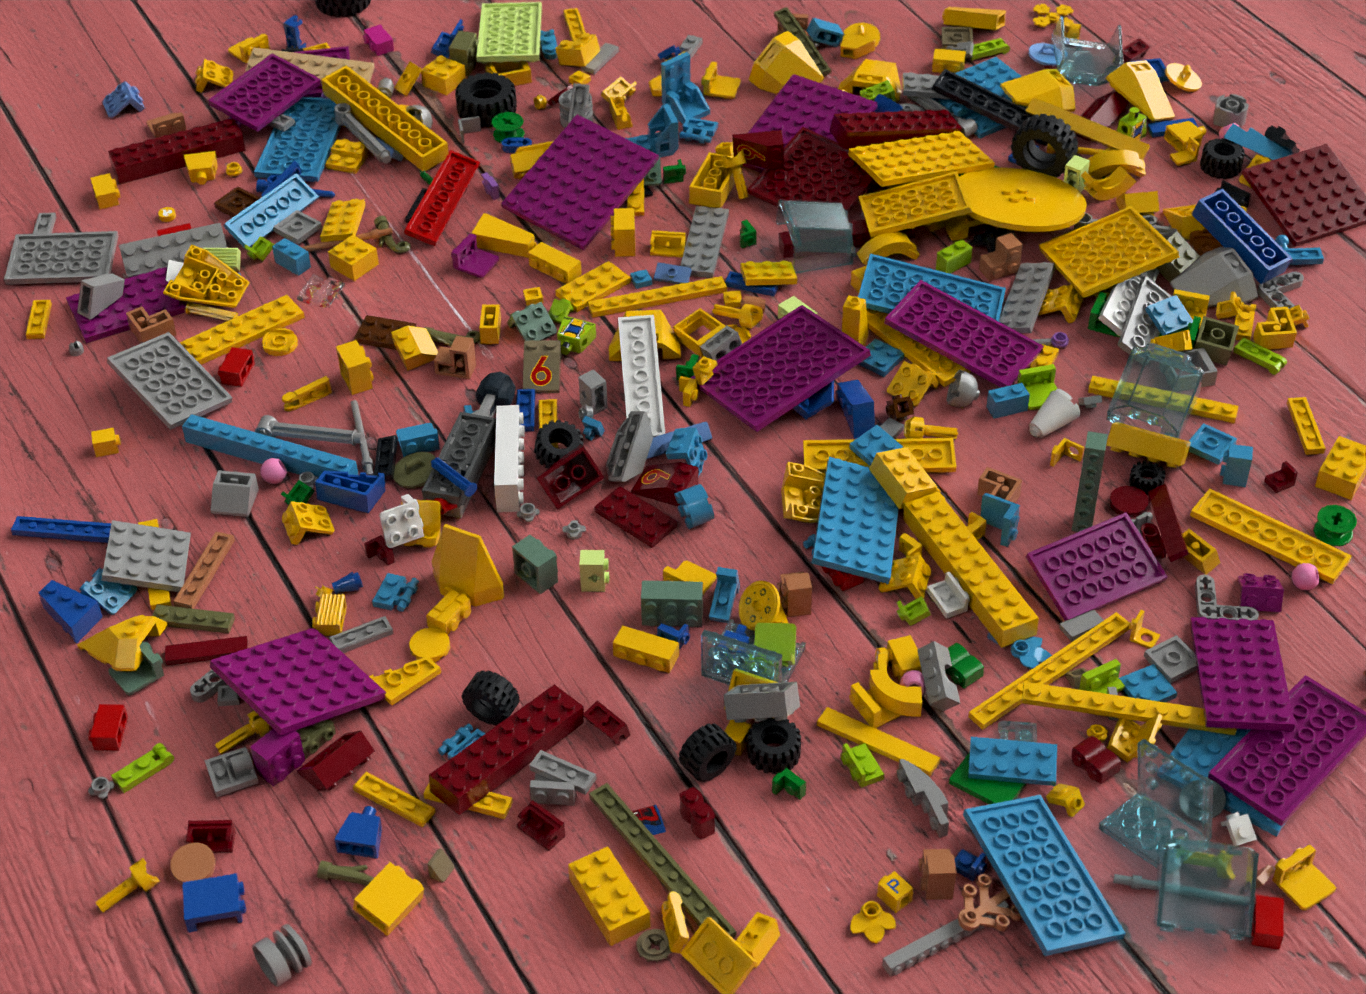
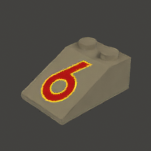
(542, 366)

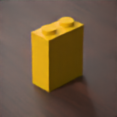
(388, 898)

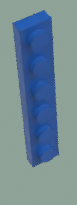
(61, 529)

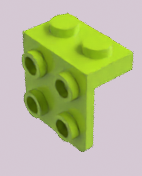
(1038, 383)
(777, 638)

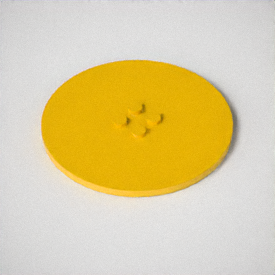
(1022, 200)

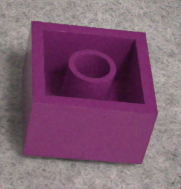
(277, 755)

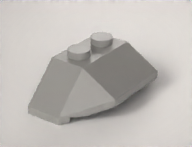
(630, 448)

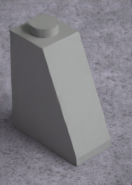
(99, 293)

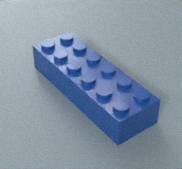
(1238, 230)

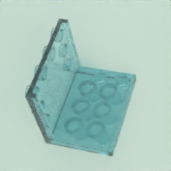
(724, 654)
(1169, 804)

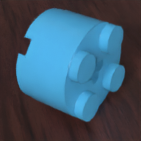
(694, 506)

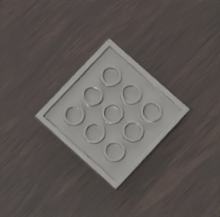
(146, 556)

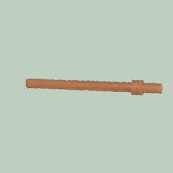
(374, 234)

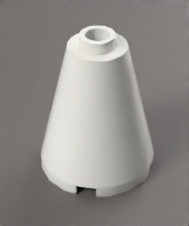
(1054, 414)

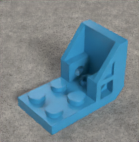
(679, 91)
(667, 140)

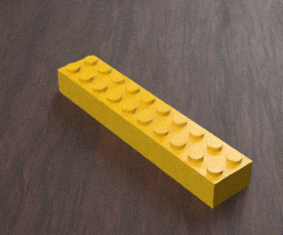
(386, 118)
(958, 551)

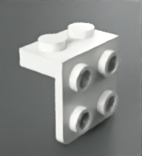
(402, 522)

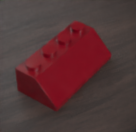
(1105, 109)

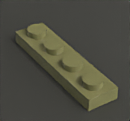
(195, 618)

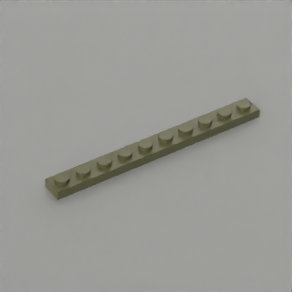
(656, 857)

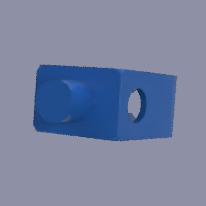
(360, 834)

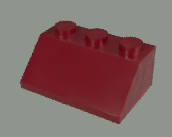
(337, 761)

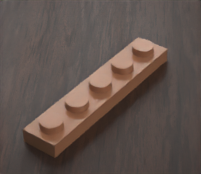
(204, 570)

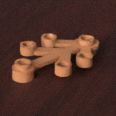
(971, 918)

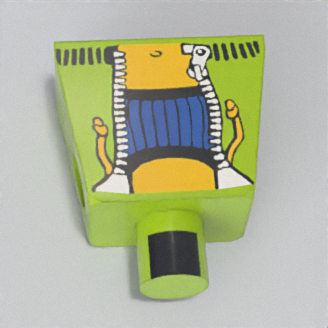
(1133, 124)
(575, 335)

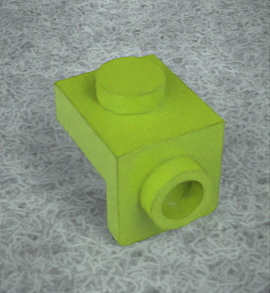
(260, 249)
(560, 309)
(913, 611)

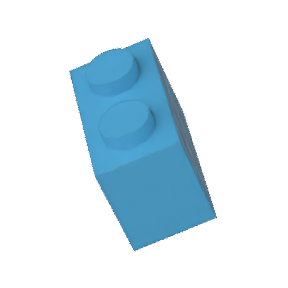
(825, 32)
(291, 256)
(1007, 400)
(1237, 465)

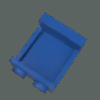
(213, 900)

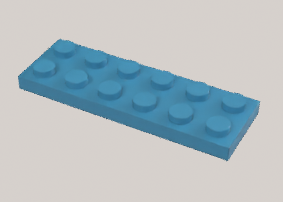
(270, 210)

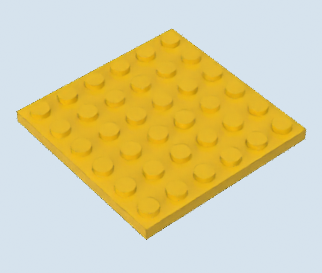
(1108, 251)

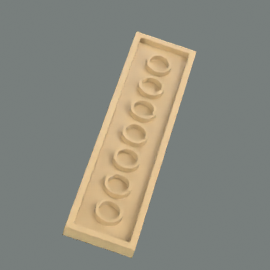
(315, 65)

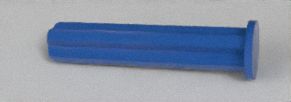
(453, 476)

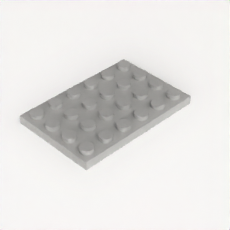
(60, 257)
(169, 380)

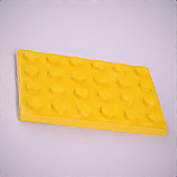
(914, 204)

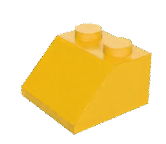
(1144, 202)
(414, 346)

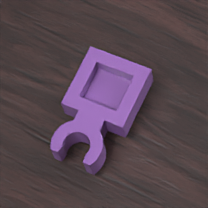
(490, 185)

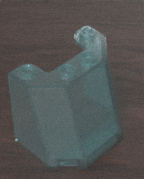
(1086, 60)
(818, 233)
(1157, 389)
(1205, 887)

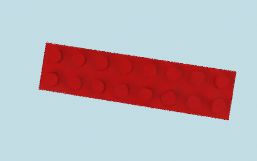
(442, 198)

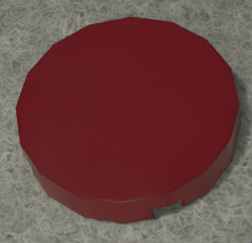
(556, 98)
(1129, 500)

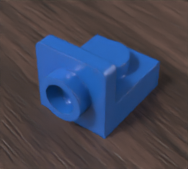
(667, 53)
(668, 632)
(970, 865)

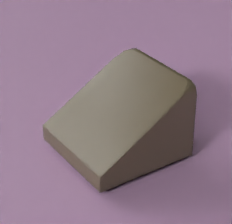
(1074, 677)
(440, 866)

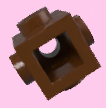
(905, 407)

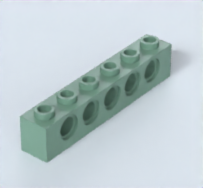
(1089, 481)

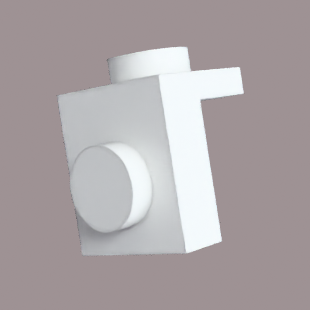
(1239, 828)

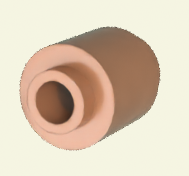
(753, 301)

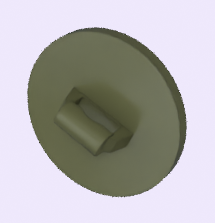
(413, 470)

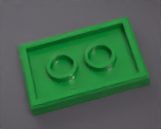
(984, 790)

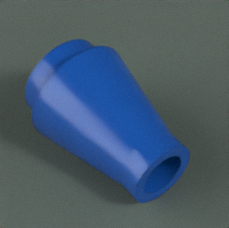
(348, 583)

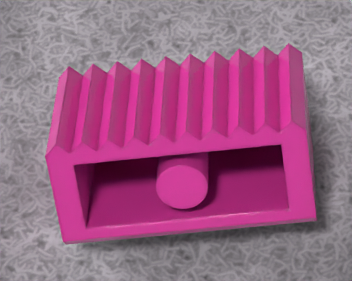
(378, 40)

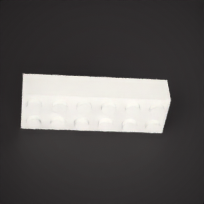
(509, 458)

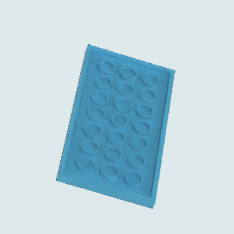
(305, 142)
(890, 280)
(855, 523)
(1043, 875)

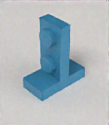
(724, 594)

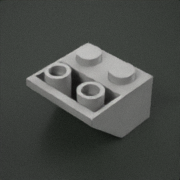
(233, 493)

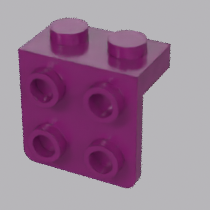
(471, 260)
(1261, 592)

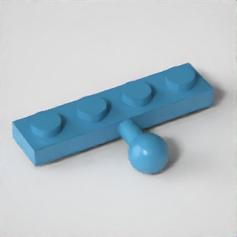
(1301, 255)

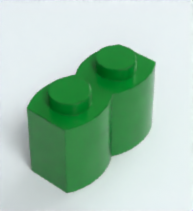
(965, 667)

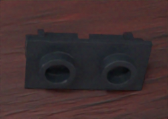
(1239, 195)

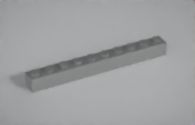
(929, 945)

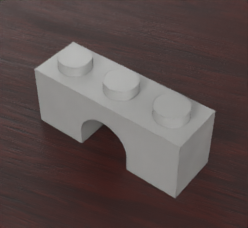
(940, 690)

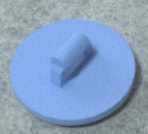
(1042, 53)

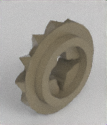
(656, 937)

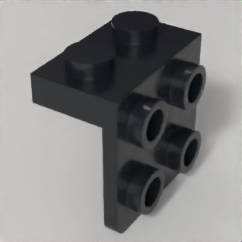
(989, 238)

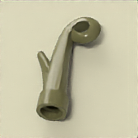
(401, 247)
(448, 338)
(352, 874)

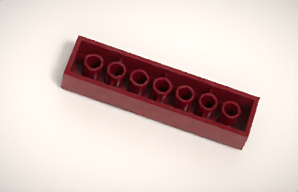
(881, 127)
(168, 151)
(506, 749)

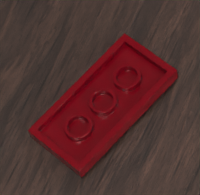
(636, 516)

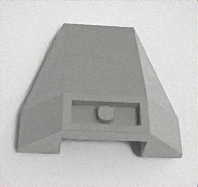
(1218, 275)

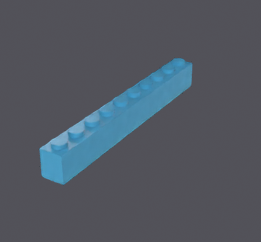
(261, 447)

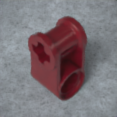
(1153, 539)

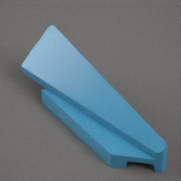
(1256, 142)

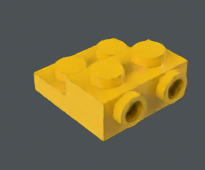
(347, 156)

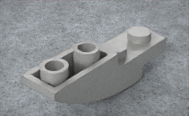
(925, 792)

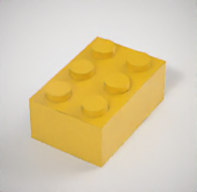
(1343, 468)
(901, 476)

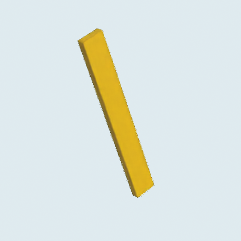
(1089, 128)

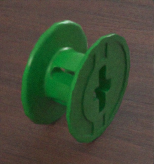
(507, 126)
(1335, 525)

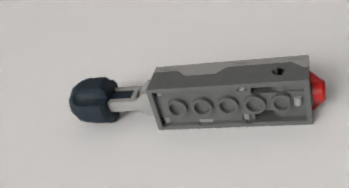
(469, 445)

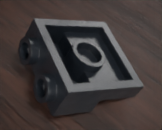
(1279, 136)

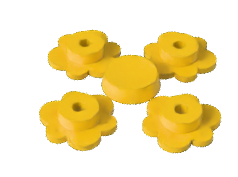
(1051, 17)

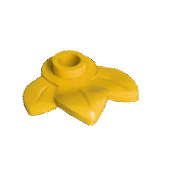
(872, 924)

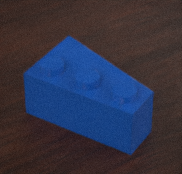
(856, 406)
(350, 491)
(70, 609)

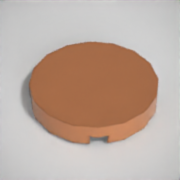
(192, 862)

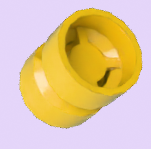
(1072, 31)

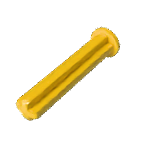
(210, 311)

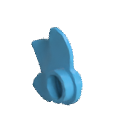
(1029, 652)

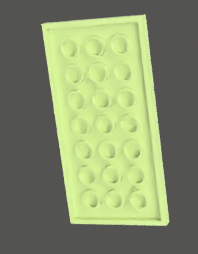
(509, 32)

